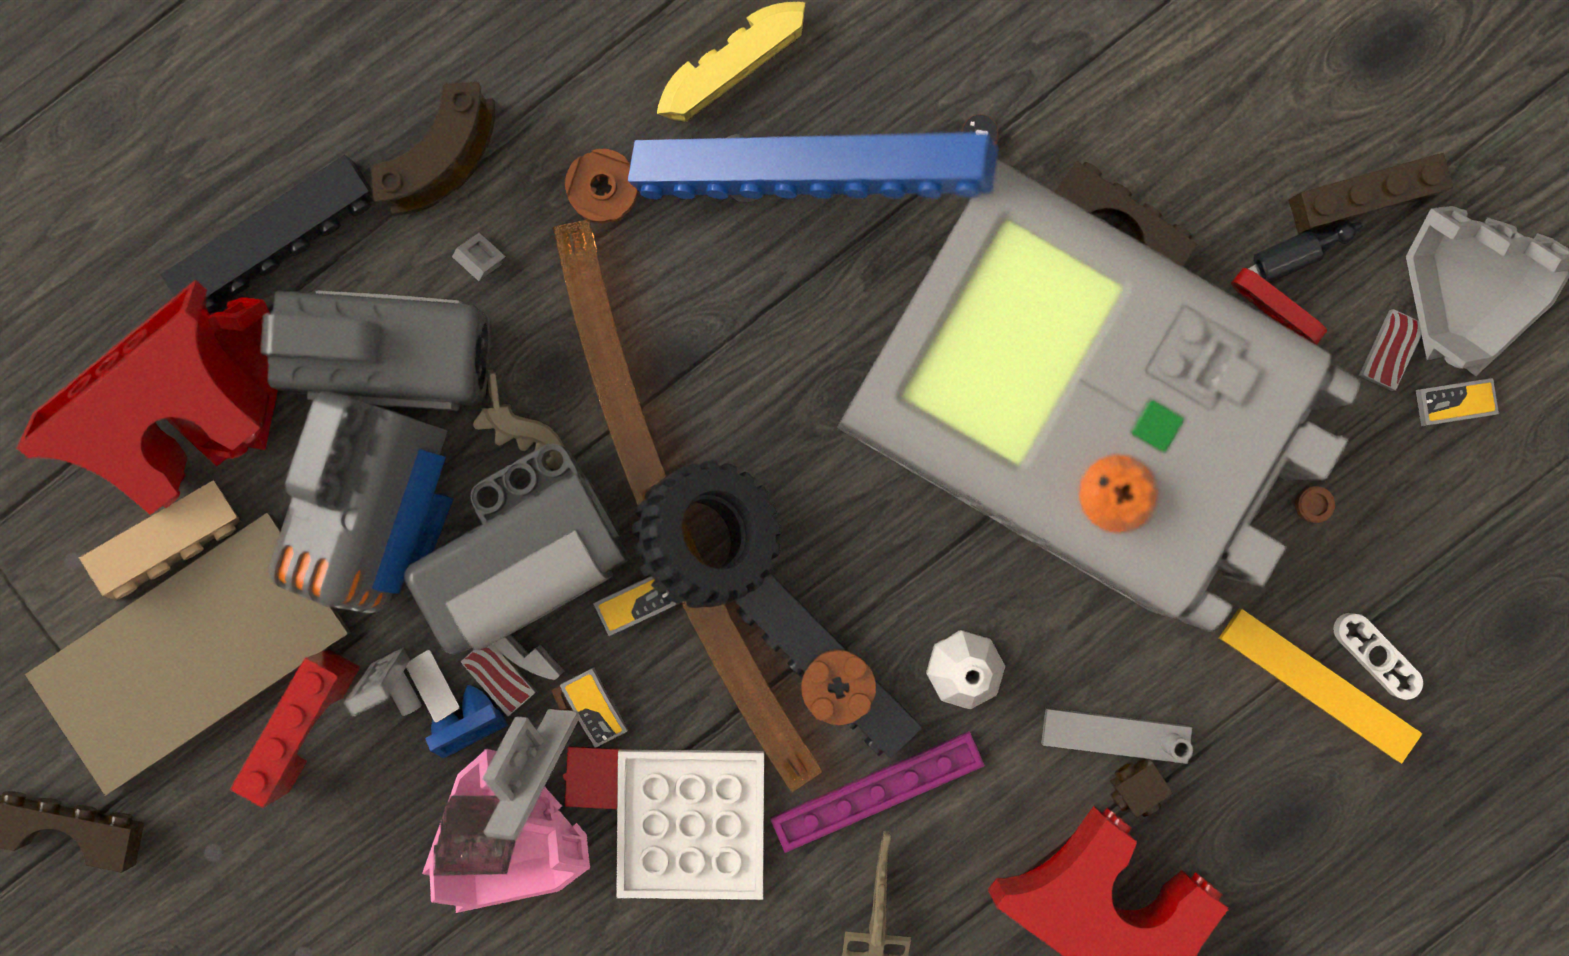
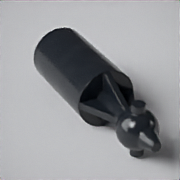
(1301, 251)

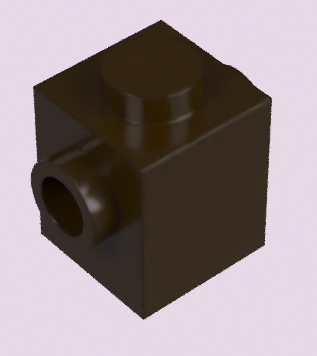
(1139, 788)

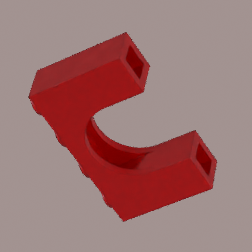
(274, 759)

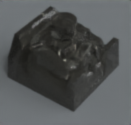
(464, 846)

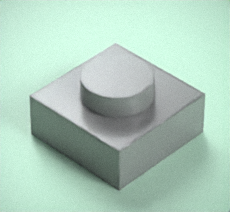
(478, 256)

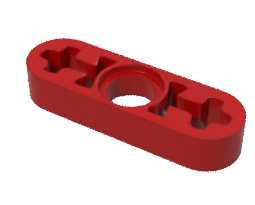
(1278, 306)

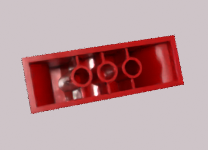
(152, 374)
(1072, 905)

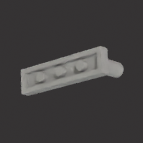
(384, 679)
(1117, 735)

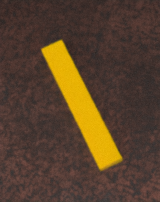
(1320, 685)

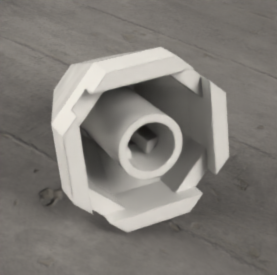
(952, 661)

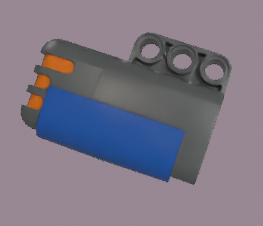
(355, 503)

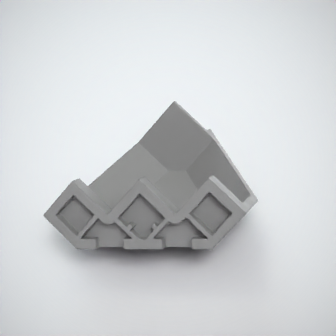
(1480, 285)

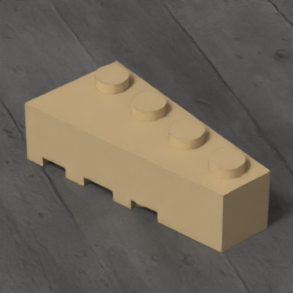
(160, 541)

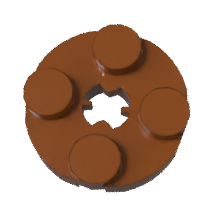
(584, 197)
(825, 704)

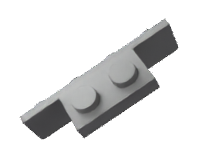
(523, 768)

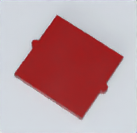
(592, 777)

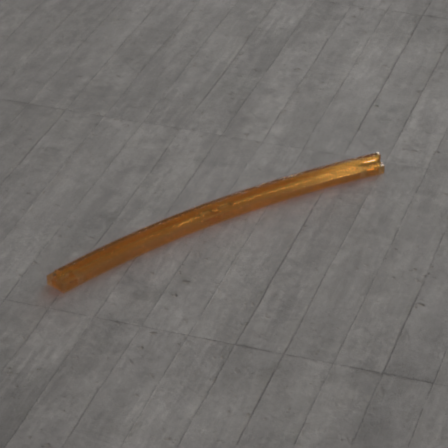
(643, 471)

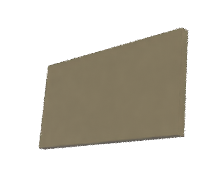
(182, 657)

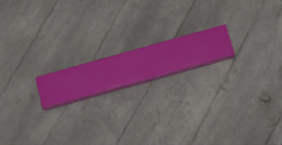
(877, 791)

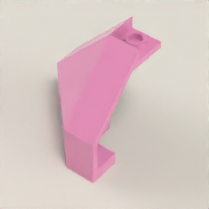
(543, 861)

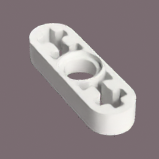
(1403, 668)

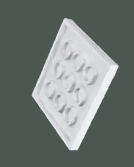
(690, 824)

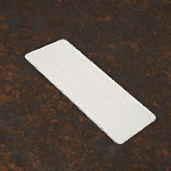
(432, 686)

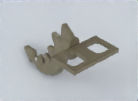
(512, 426)
(878, 925)

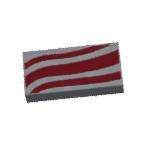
(1392, 350)
(499, 678)

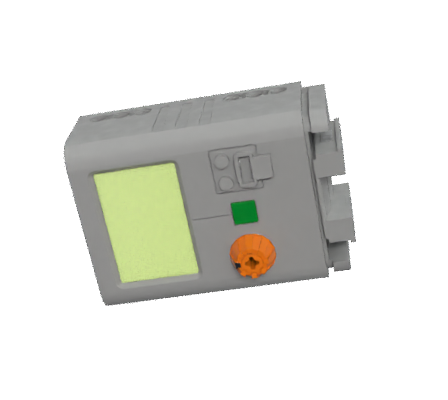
(1099, 400)

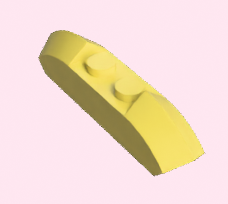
(747, 50)

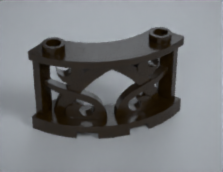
(443, 157)

